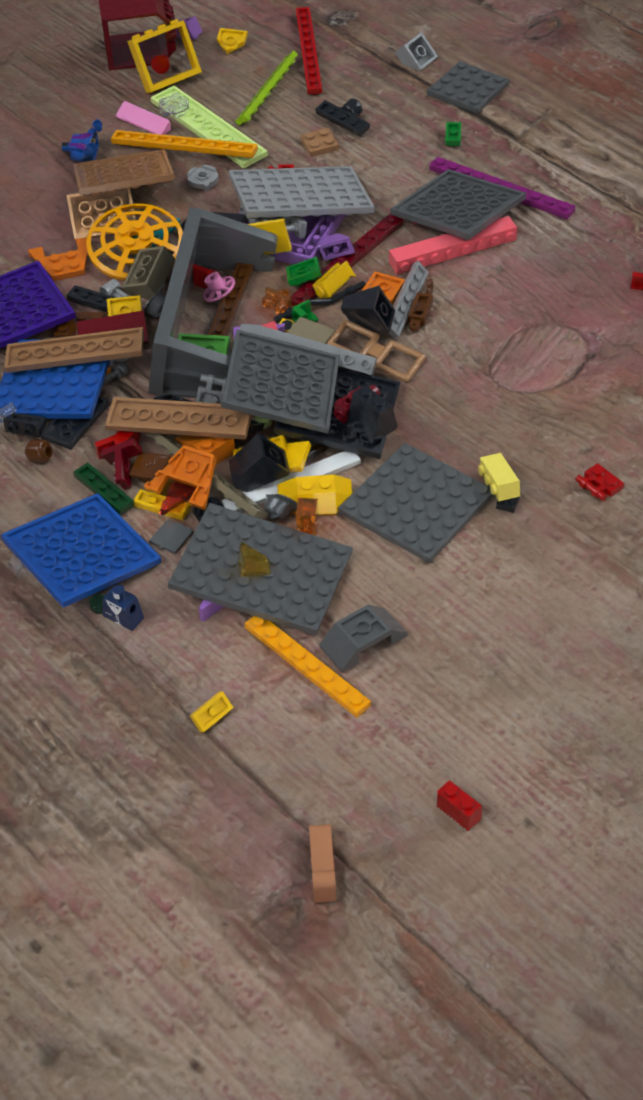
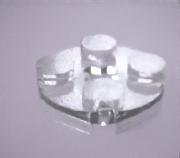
(174, 105)

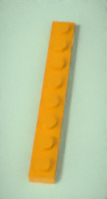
(308, 665)

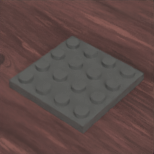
(468, 87)

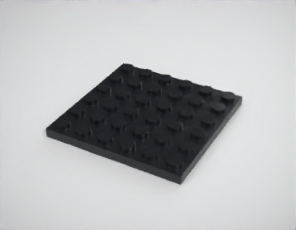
(340, 434)

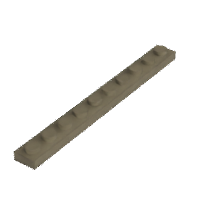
(218, 482)

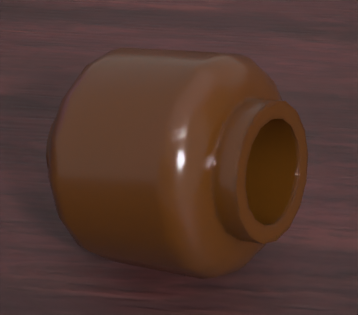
(38, 451)

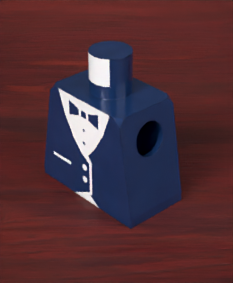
(122, 608)

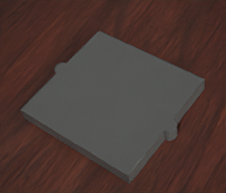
(171, 536)

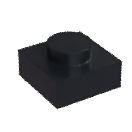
(508, 505)

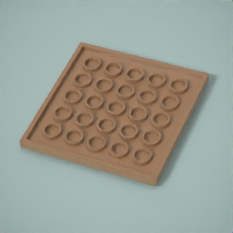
(123, 172)

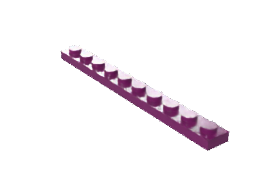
(533, 198)

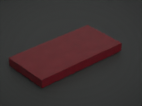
(113, 323)

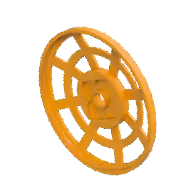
(125, 232)

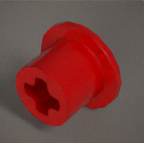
(160, 63)

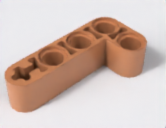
(322, 863)

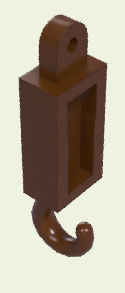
(423, 304)

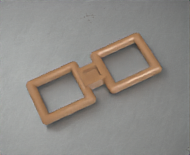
(379, 351)

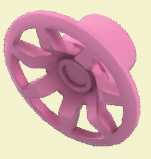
(216, 285)

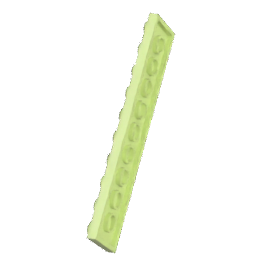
(210, 126)

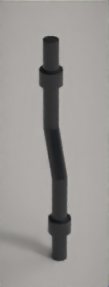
(323, 301)

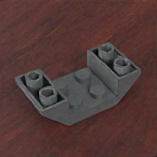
(358, 633)

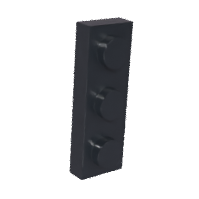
(89, 298)

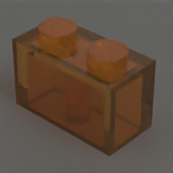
(307, 516)

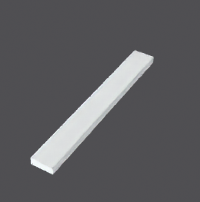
(327, 466)

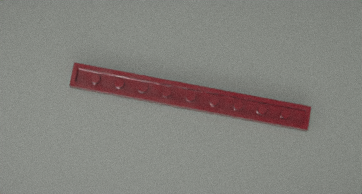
(362, 248)

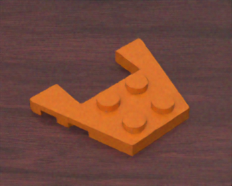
(64, 264)
(188, 467)

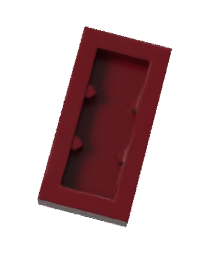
(120, 457)

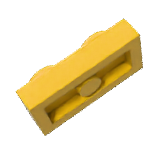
(211, 711)

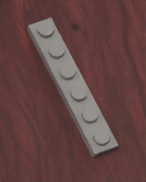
(406, 296)

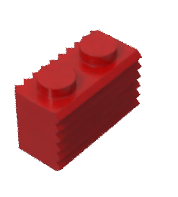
(459, 805)

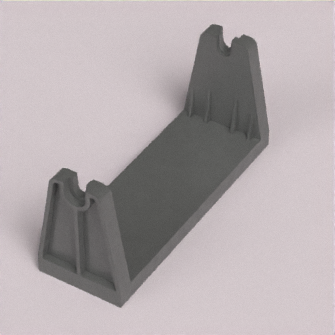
(213, 244)

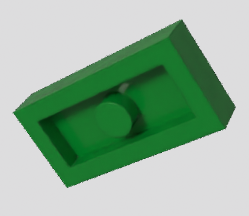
(453, 134)

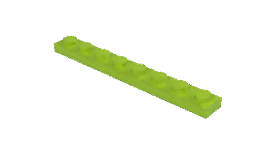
(265, 90)

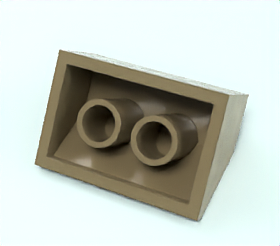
(149, 271)

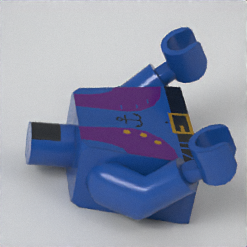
(84, 146)

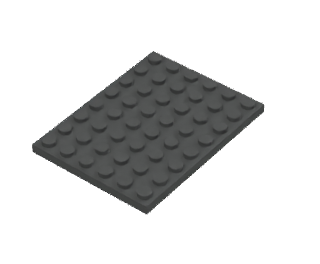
(301, 566)

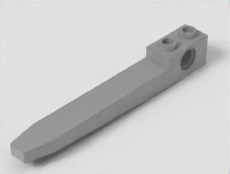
(347, 358)

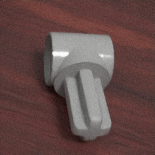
(113, 289)

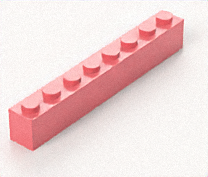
(451, 246)

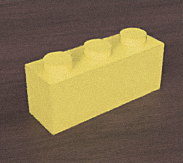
(499, 477)

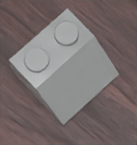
(416, 52)

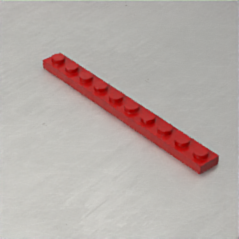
(308, 50)

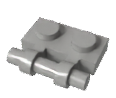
(210, 395)

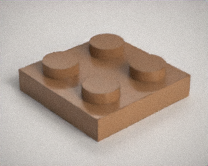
(319, 142)

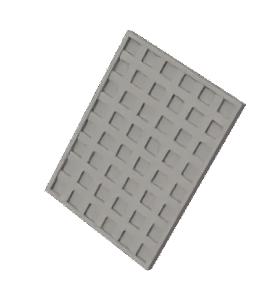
(300, 192)

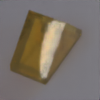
(252, 562)

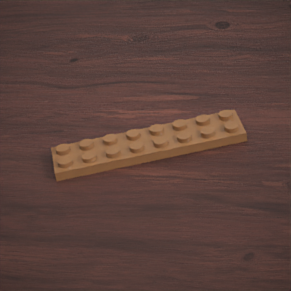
(74, 349)
(176, 418)

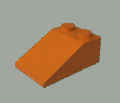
(220, 447)

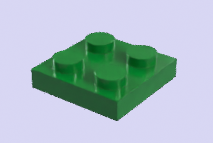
(303, 271)

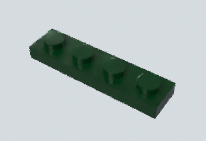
(105, 488)

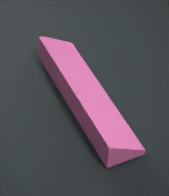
(143, 119)

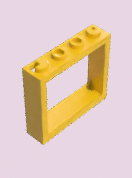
(140, 63)

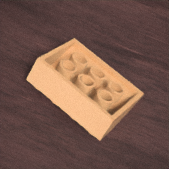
(87, 209)

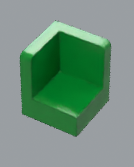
(303, 310)

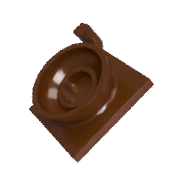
(148, 464)

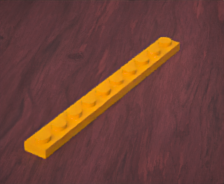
(181, 143)

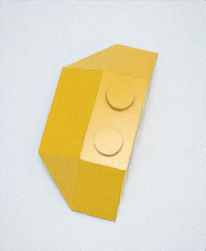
(328, 489)

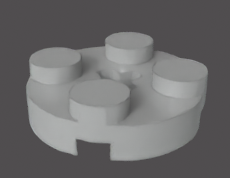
(203, 177)

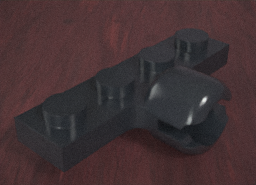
(345, 116)

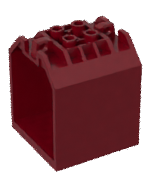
(117, 47)

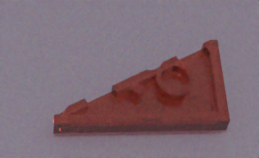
(176, 495)

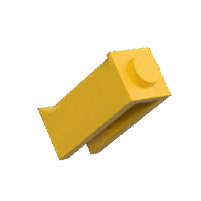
(333, 280)

